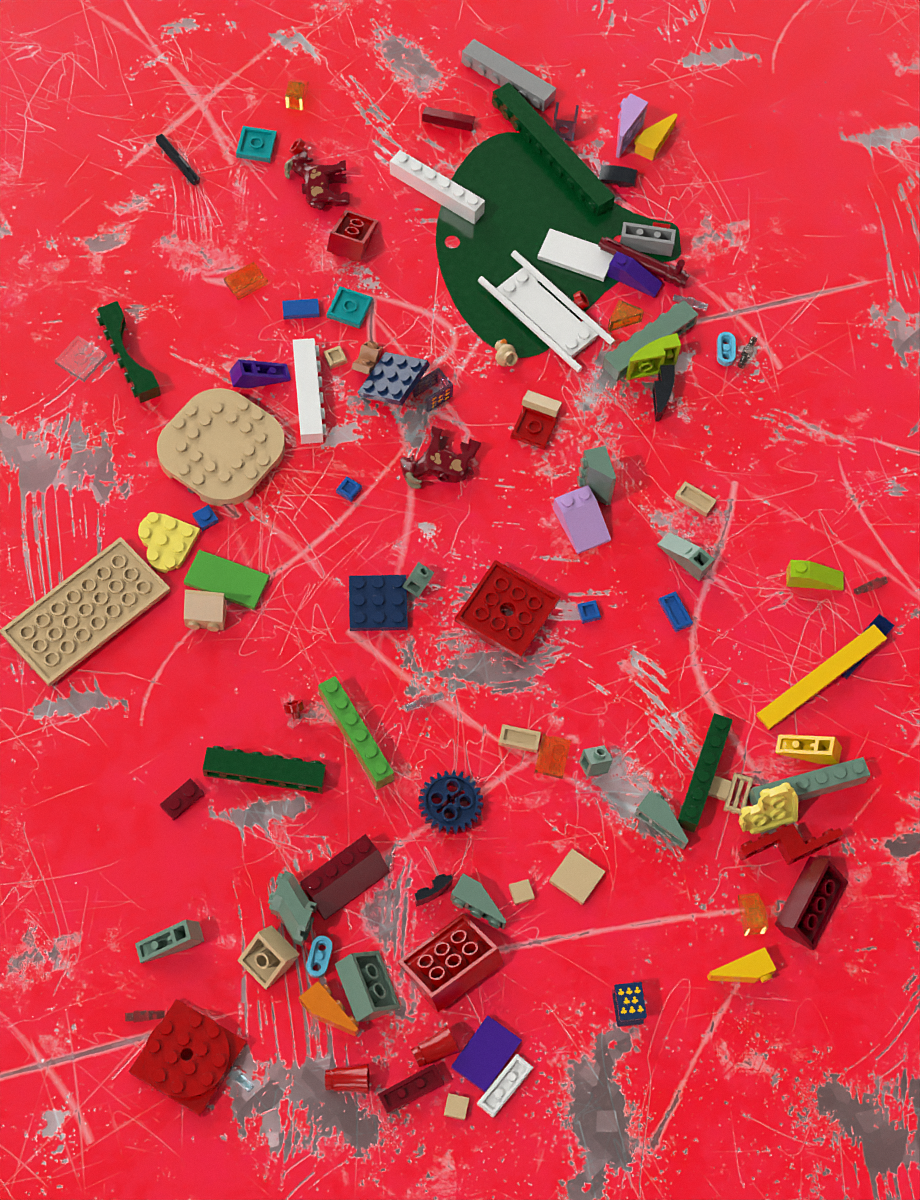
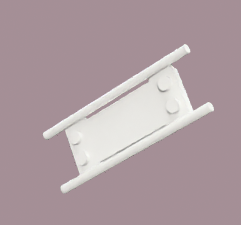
(545, 314)

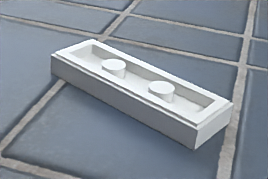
(504, 1085)

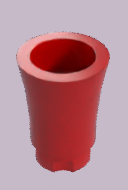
(435, 1047)
(348, 1079)

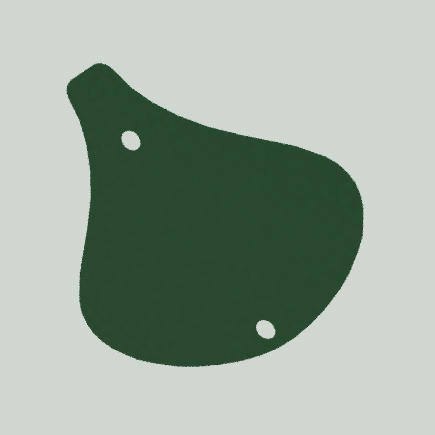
(520, 207)

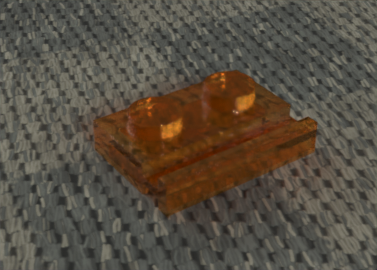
(245, 280)
(552, 756)

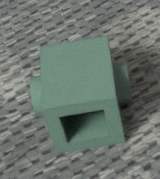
(421, 576)
(595, 761)

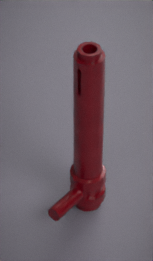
(668, 273)

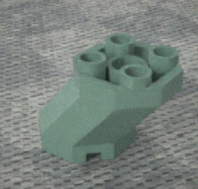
(292, 907)

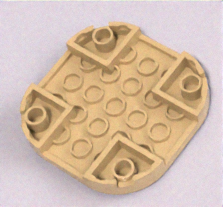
(220, 446)

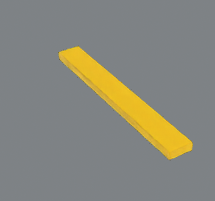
(821, 677)

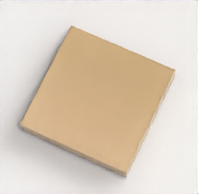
(577, 876)

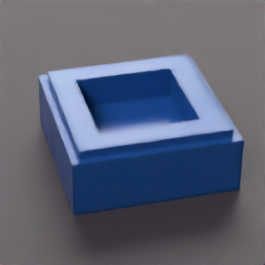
(349, 489)
(588, 611)

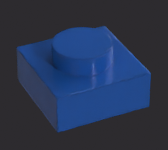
(205, 517)

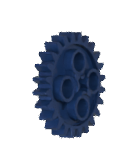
(462, 814)

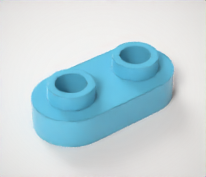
(726, 350)
(319, 957)

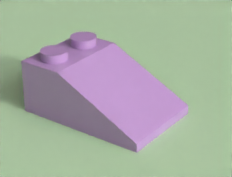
(630, 121)
(581, 519)

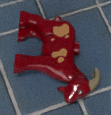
(318, 179)
(440, 462)

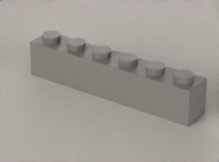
(502, 70)

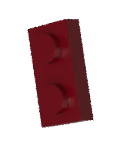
(182, 799)

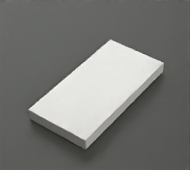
(575, 255)

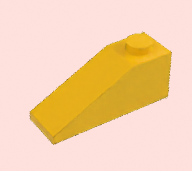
(654, 137)
(810, 748)
(747, 969)

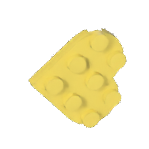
(166, 540)
(773, 809)

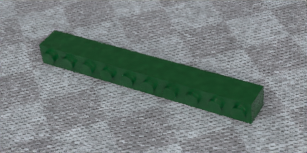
(553, 149)

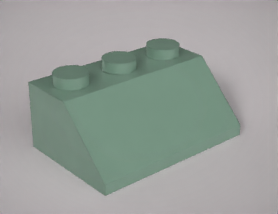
(597, 473)
(367, 985)

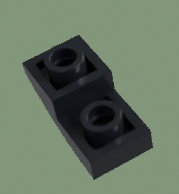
(618, 174)
(439, 886)

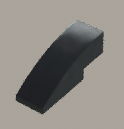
(662, 390)

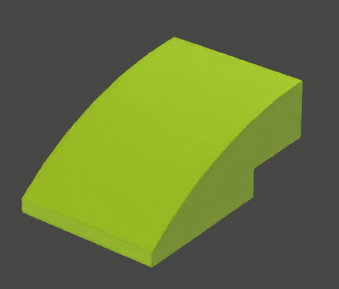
(650, 357)

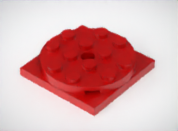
(501, 590)
(190, 1081)

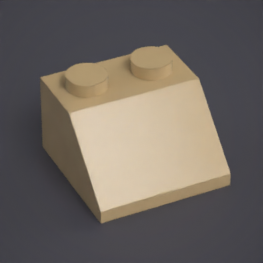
(204, 610)
(268, 956)

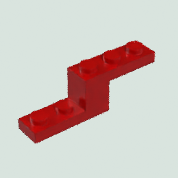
(790, 843)

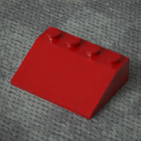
(451, 962)

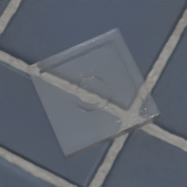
(80, 358)

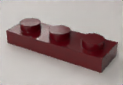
(410, 1089)

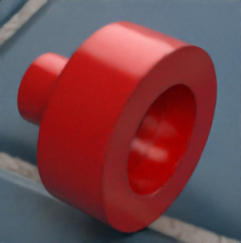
(298, 146)
(580, 300)
(293, 707)

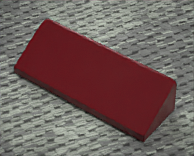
(448, 118)

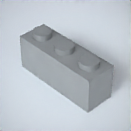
(648, 238)

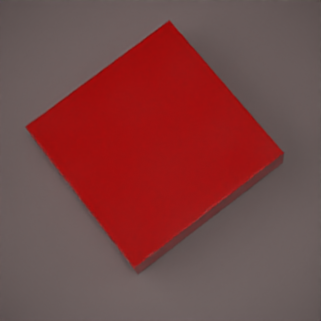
(534, 428)

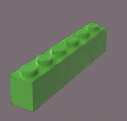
(356, 733)

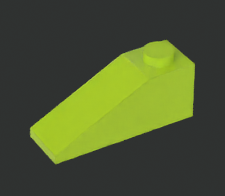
(813, 575)

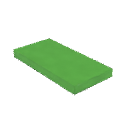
(220, 575)

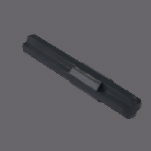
(178, 160)

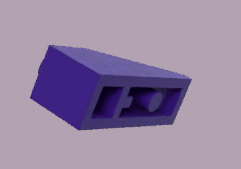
(633, 274)
(257, 373)

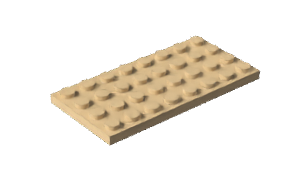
(84, 611)

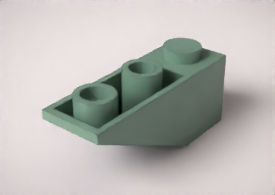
(687, 555)
(473, 896)

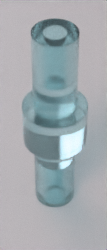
(691, 301)
(424, 701)
(237, 1075)

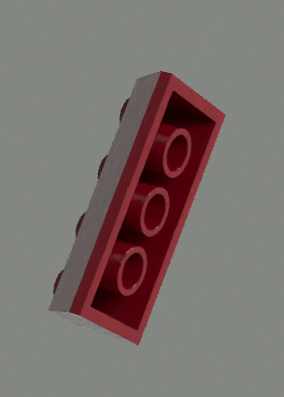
(345, 877)
(811, 902)

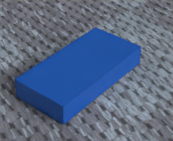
(300, 308)
(675, 611)

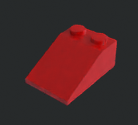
(351, 235)

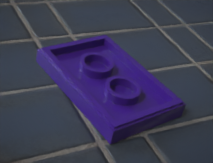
(486, 1054)

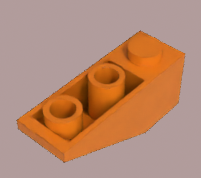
(325, 1009)

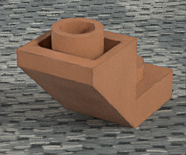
(367, 357)

